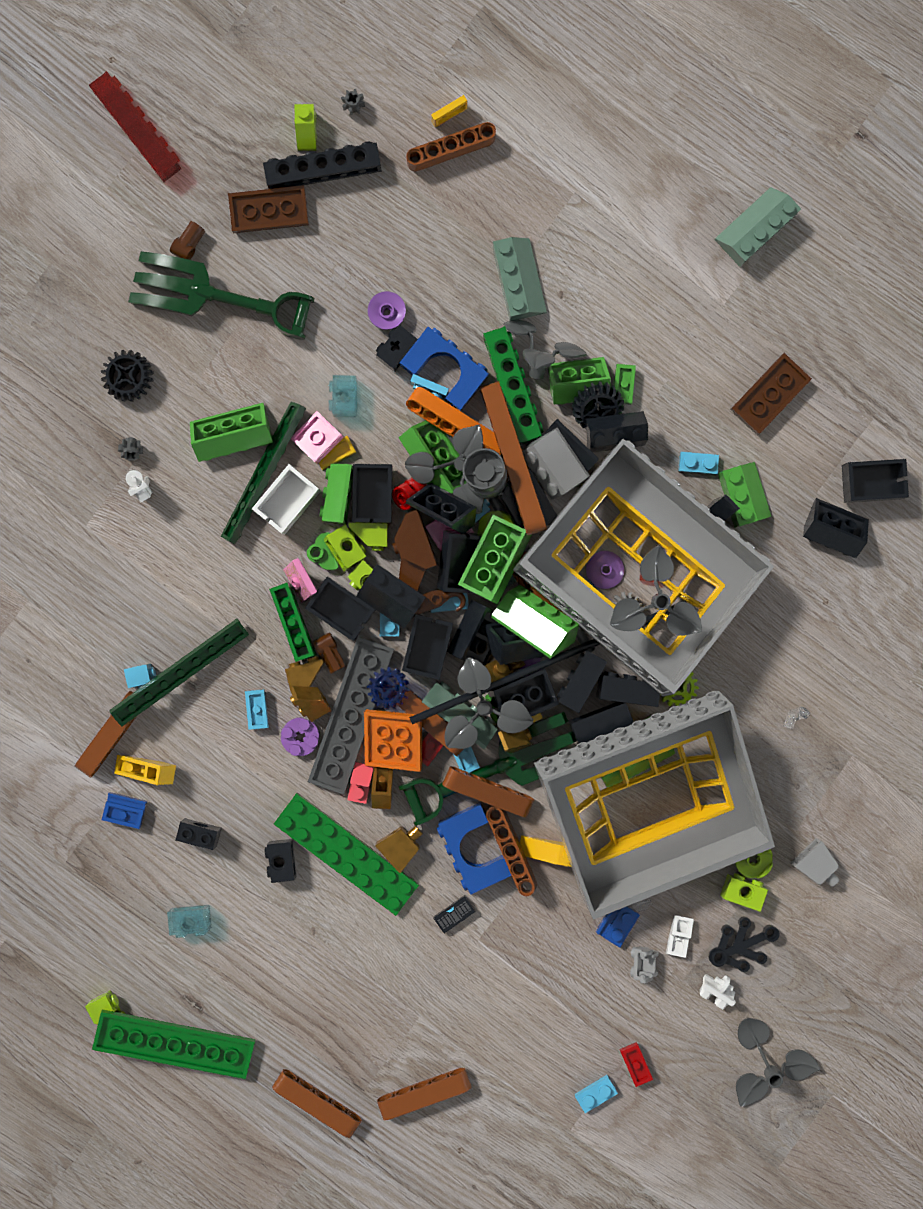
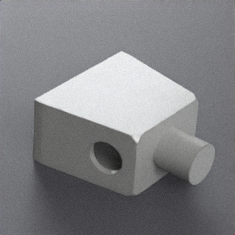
(817, 863)

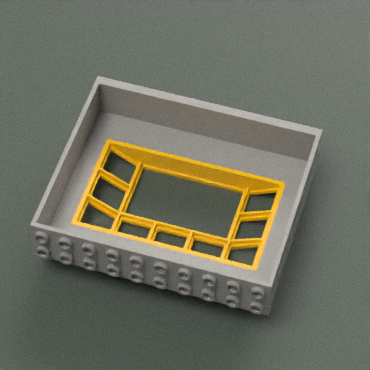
(677, 525)
(676, 847)

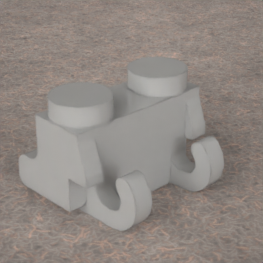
(644, 964)

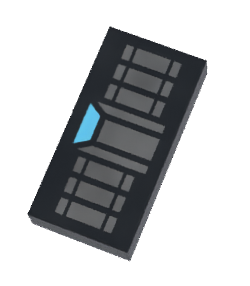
(454, 914)

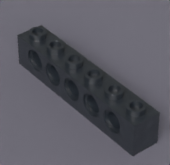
(331, 172)

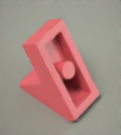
(360, 783)

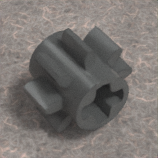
(353, 95)
(130, 448)

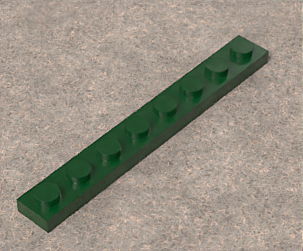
(263, 472)
(178, 672)

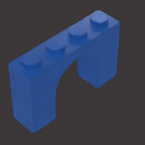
(431, 345)
(474, 875)

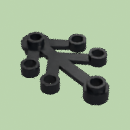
(740, 945)

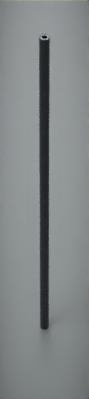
(514, 676)

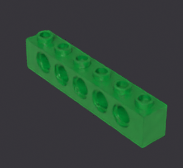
(492, 341)

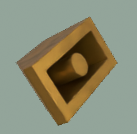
(515, 741)
(382, 788)

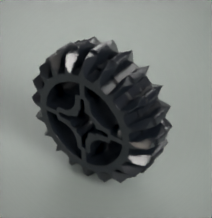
(121, 381)
(586, 402)

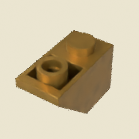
(499, 671)
(304, 674)
(310, 702)

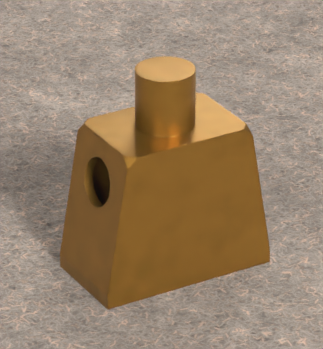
(400, 846)

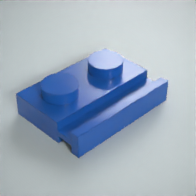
(124, 810)
(617, 925)

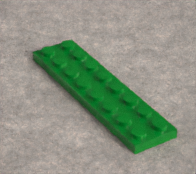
(346, 854)
(173, 1044)

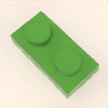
(624, 381)

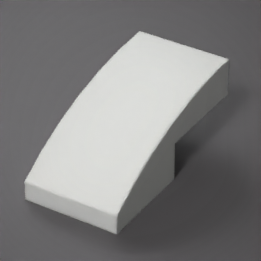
(679, 936)

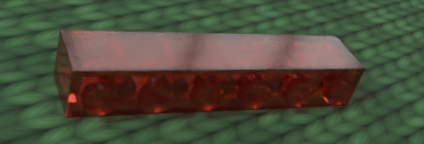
(135, 127)

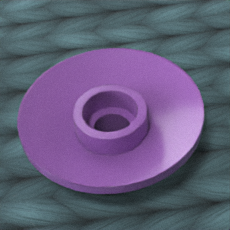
(386, 301)
(596, 574)

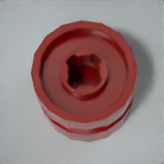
(405, 491)

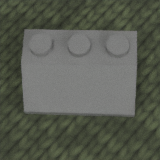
(554, 464)

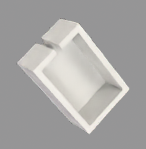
(286, 499)

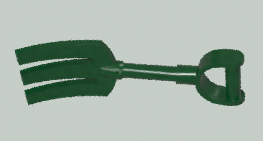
(200, 290)
(506, 763)

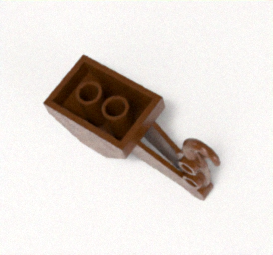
(416, 557)

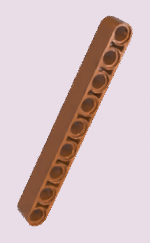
(513, 458)

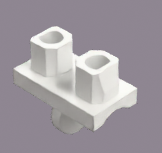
(138, 485)
(719, 988)

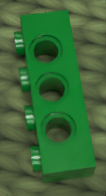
(292, 621)

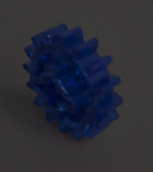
(392, 695)

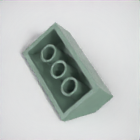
(757, 225)
(518, 278)
(440, 693)

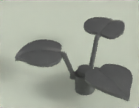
(537, 359)
(464, 441)
(628, 614)
(513, 715)
(797, 1066)

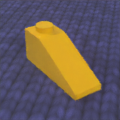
(145, 770)
(545, 850)

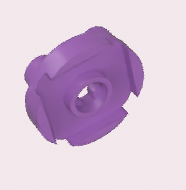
(294, 746)

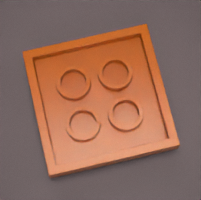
(392, 740)

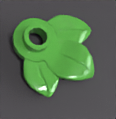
(326, 558)

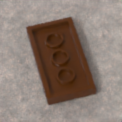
(268, 209)
(771, 393)

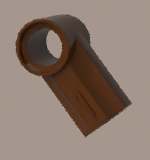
(185, 245)
(328, 650)

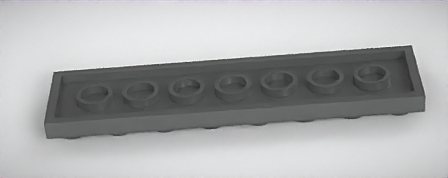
(346, 723)

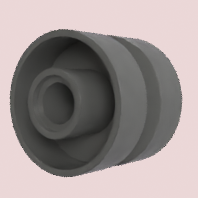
(485, 473)

